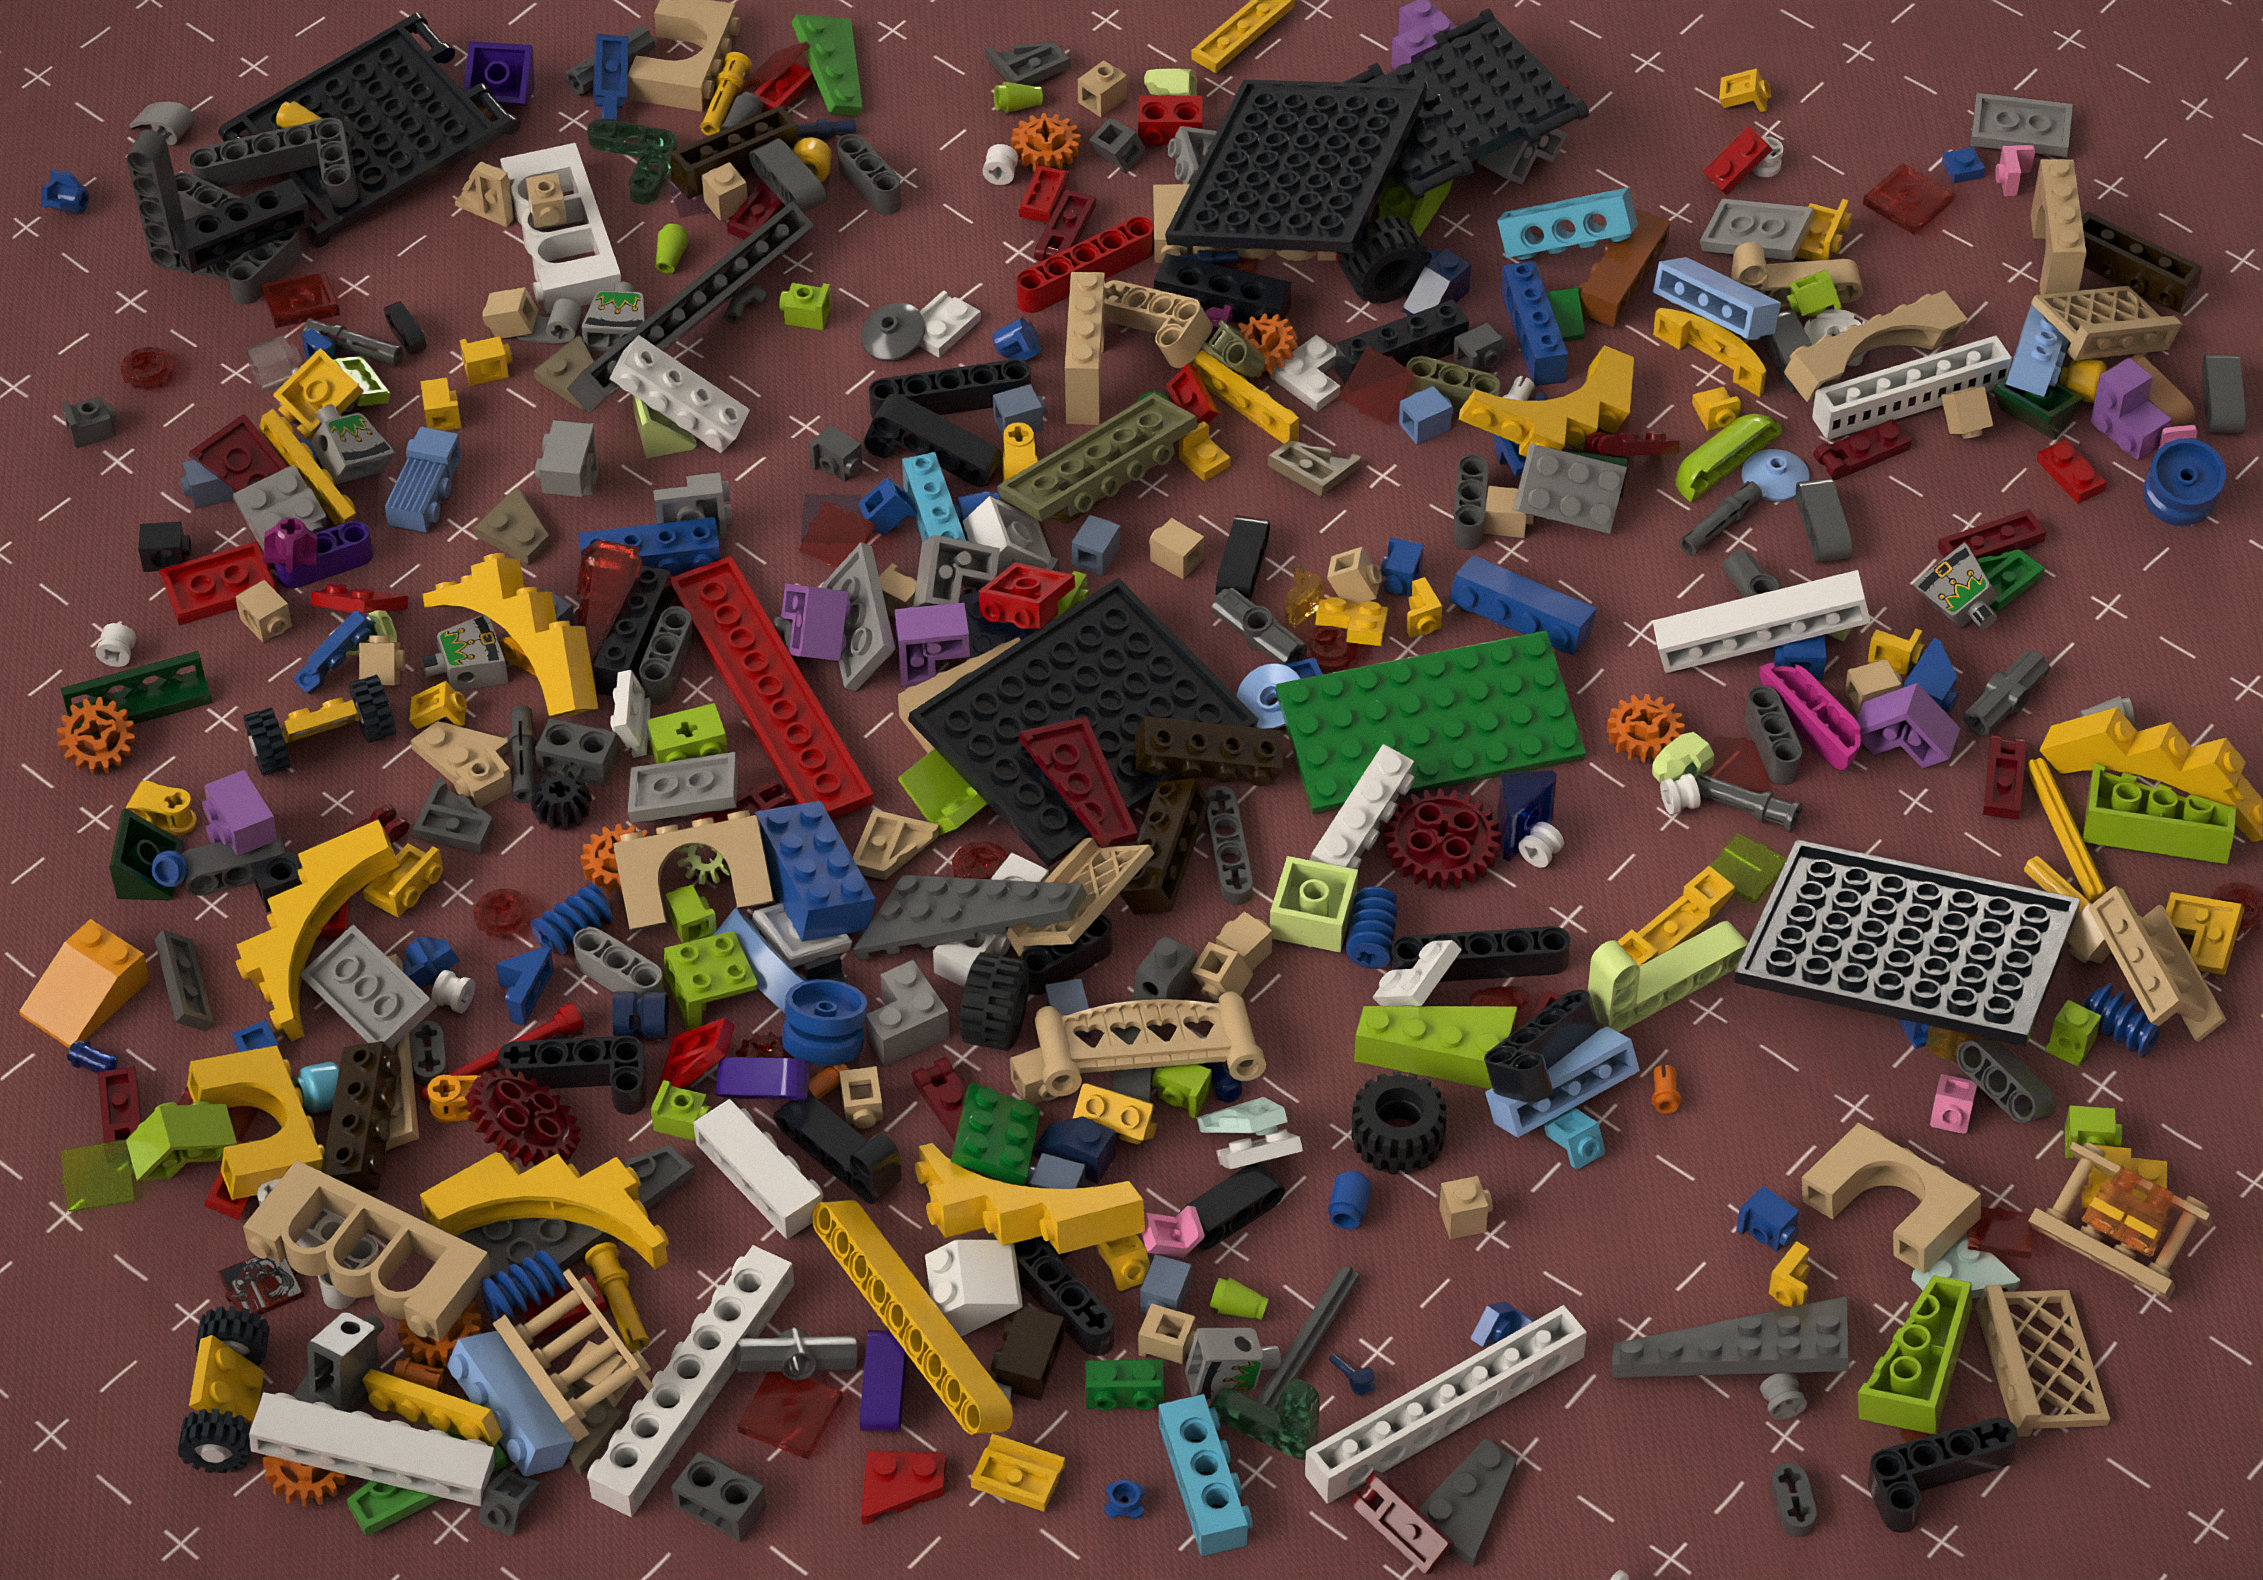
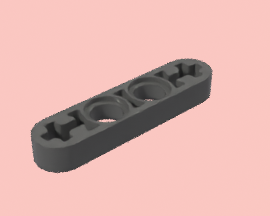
(1229, 844)

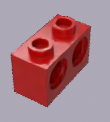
(1163, 115)

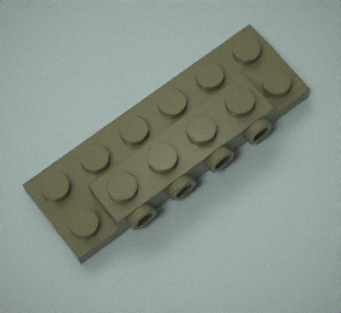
(1100, 460)

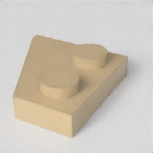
(488, 194)
(453, 746)
(891, 842)

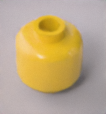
(815, 156)
(2083, 377)

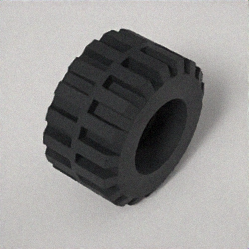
(1385, 260)
(994, 1001)
(1399, 1146)

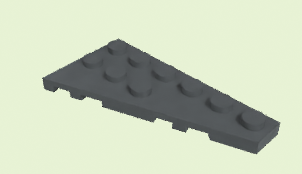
(955, 909)
(567, 1241)
(1776, 1341)

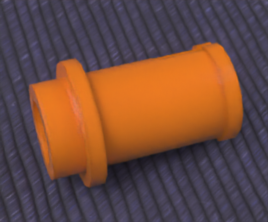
(825, 1080)
(1666, 1097)
(419, 1374)

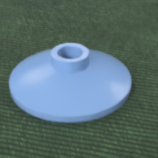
(1775, 473)
(1259, 689)

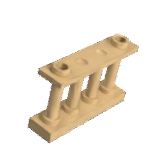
(2156, 964)
(2121, 1258)
(538, 1361)

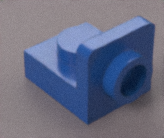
(1499, 1322)

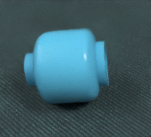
(318, 1086)

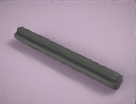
(1309, 1336)

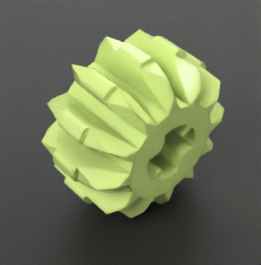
(697, 864)

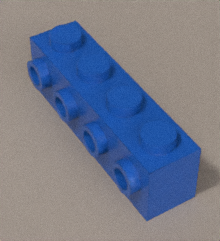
(678, 555)
(1522, 604)

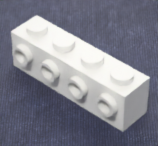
(679, 394)
(1365, 810)
(758, 1167)

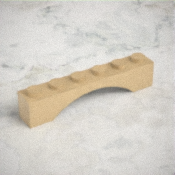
(1922, 324)

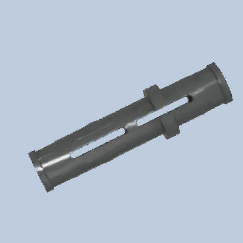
(386, 352)
(1730, 510)
(522, 726)

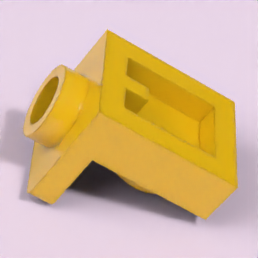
(1743, 88)
(1716, 408)
(1202, 454)
(1425, 610)
(1897, 651)
(436, 704)
(1127, 1261)
(1789, 1275)

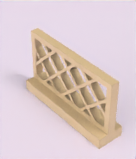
(2107, 335)
(1103, 876)
(2012, 1370)

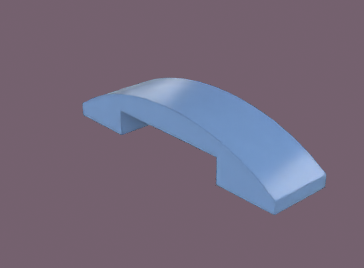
(770, 969)

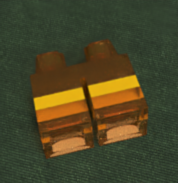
(2128, 1217)

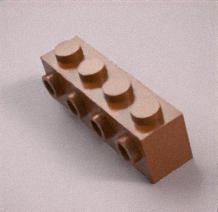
(1623, 269)

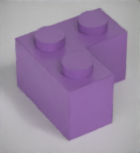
(1415, 30)
(2125, 412)
(817, 620)
(928, 636)
(1910, 721)
(238, 814)

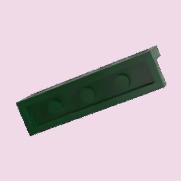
(149, 701)

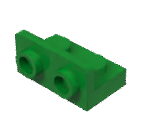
(1124, 1384)

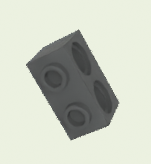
(578, 749)
(713, 1503)

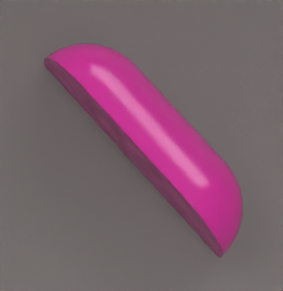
(1815, 713)

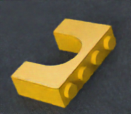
(260, 1081)

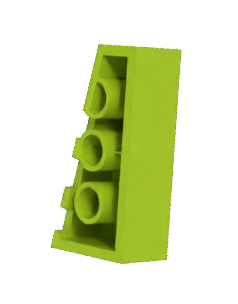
(2156, 819)
(1433, 1039)
(1919, 1366)

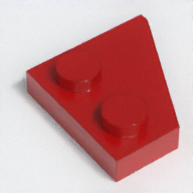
(696, 1052)

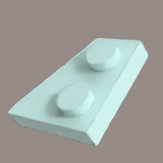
(1249, 1117)
(1969, 1266)

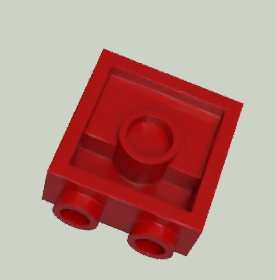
(1024, 595)

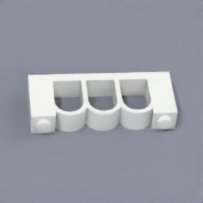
(575, 278)

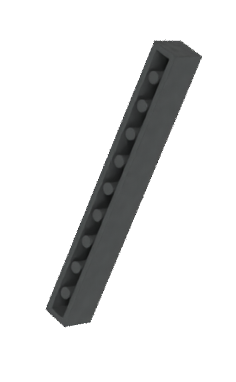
(697, 300)

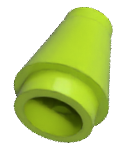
(1015, 97)
(670, 247)
(1237, 1300)

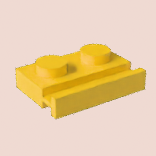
(1018, 1472)

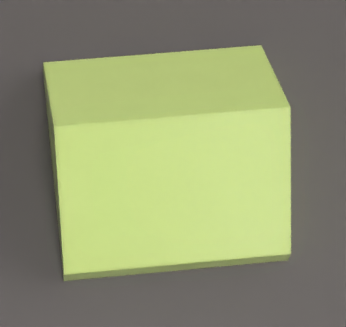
(658, 433)

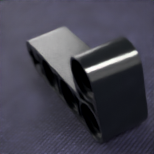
(924, 432)
(1522, 1060)
(583, 1063)
(861, 1164)
(1089, 1322)
(1988, 1448)

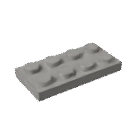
(867, 626)
(367, 989)

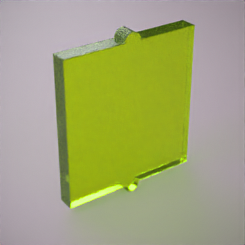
(1748, 867)
(97, 1175)

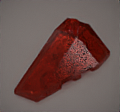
(604, 581)

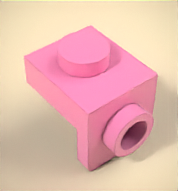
(2013, 162)
(1172, 1234)

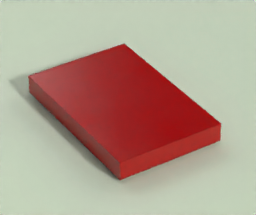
(212, 582)

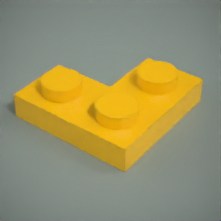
(1363, 621)
(2212, 924)

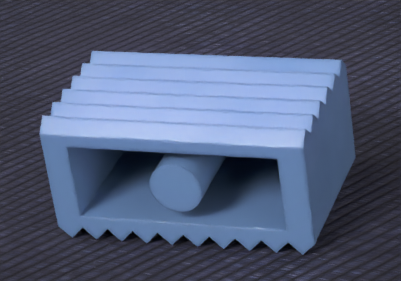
(418, 495)

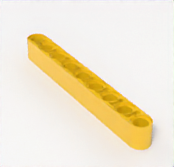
(912, 1317)

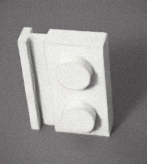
(946, 323)
(631, 713)
(1248, 1152)

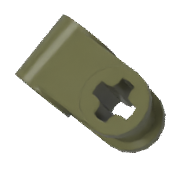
(1235, 351)

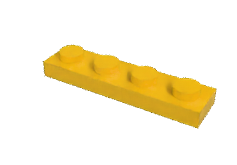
(1239, 32)
(1246, 398)
(281, 437)
(431, 1407)

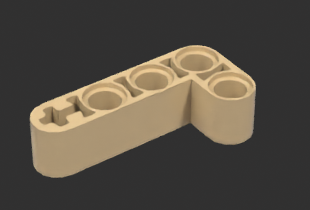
(1772, 279)
(1175, 319)

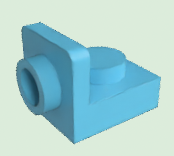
(1578, 1135)

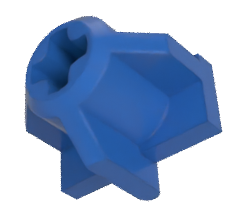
(64, 193)
(1017, 340)
(427, 959)

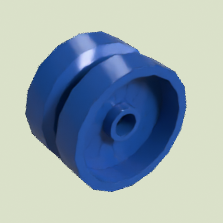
(2184, 482)
(824, 1022)

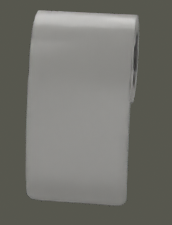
(166, 118)
(558, 327)

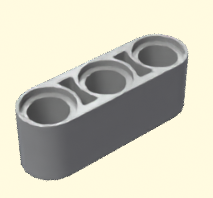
(614, 963)

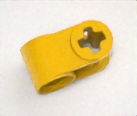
(1018, 449)
(163, 806)

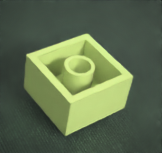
(1313, 904)

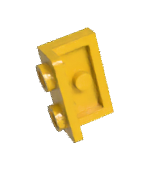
(1825, 232)
(403, 885)
(1118, 1112)

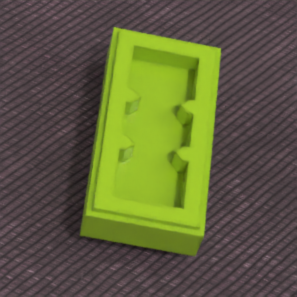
(365, 377)

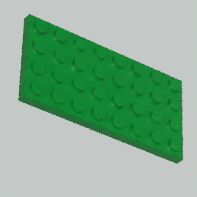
(1449, 711)

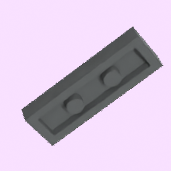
(184, 980)

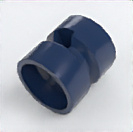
(653, 1010)

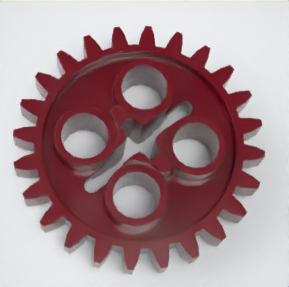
(1442, 839)
(521, 1117)

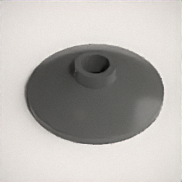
(900, 338)

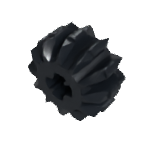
(561, 800)

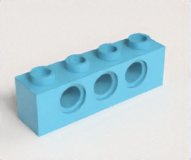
(1613, 205)
(931, 497)
(1213, 1528)

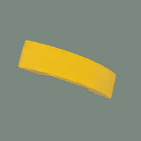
(1714, 340)
(1682, 919)

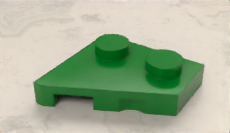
(2010, 575)

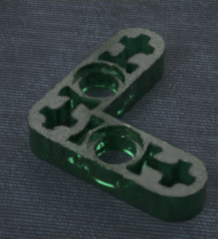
(603, 137)
(1289, 1430)

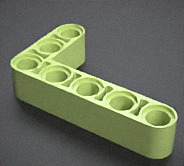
(1630, 992)

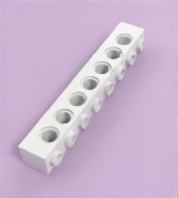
(1445, 1404)
(627, 1487)

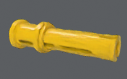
(728, 84)
(613, 1283)

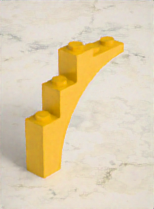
(1563, 420)
(553, 647)
(2160, 754)
(328, 880)
(551, 1190)
(1018, 1213)

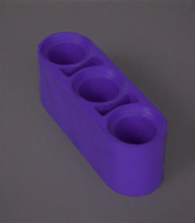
(337, 552)
(763, 1078)
(883, 1383)

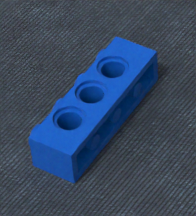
(1534, 323)

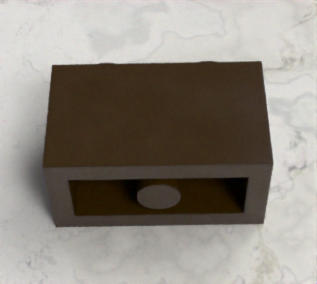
(1029, 1351)

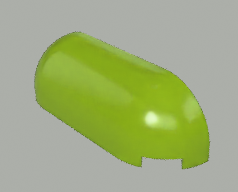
(1724, 453)

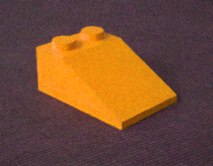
(85, 984)

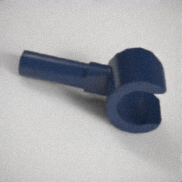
(1360, 1380)

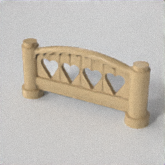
(1068, 1055)

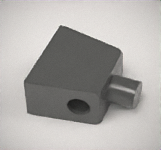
(1166, 970)
(342, 1357)

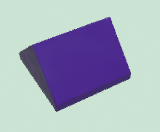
(503, 68)

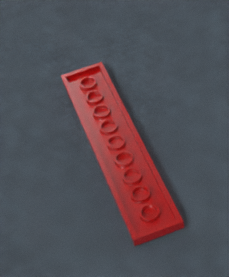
(770, 689)

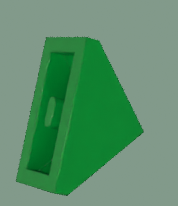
(1567, 312)

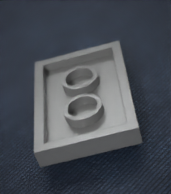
(2021, 121)
(1774, 226)
(1570, 488)
(683, 787)

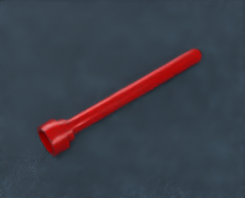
(565, 1021)

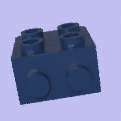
(983, 633)

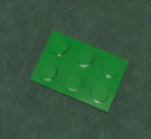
(995, 1135)

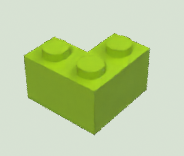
(179, 1136)

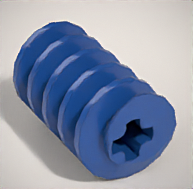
(570, 917)
(1372, 927)
(2123, 1020)
(522, 1284)

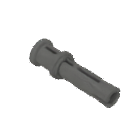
(1763, 806)

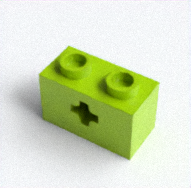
(687, 734)

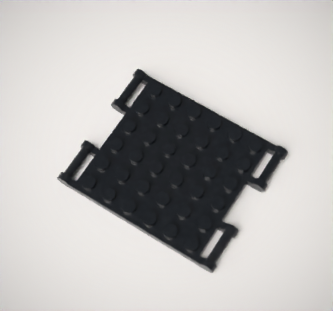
(1478, 99)
(398, 115)

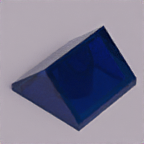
(1522, 803)

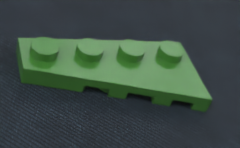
(832, 60)
(383, 1504)

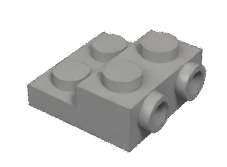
(1189, 149)
(279, 498)
(699, 499)

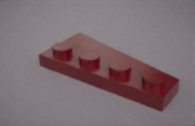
(238, 455)
(1081, 775)

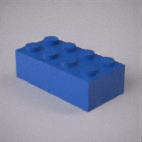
(814, 872)

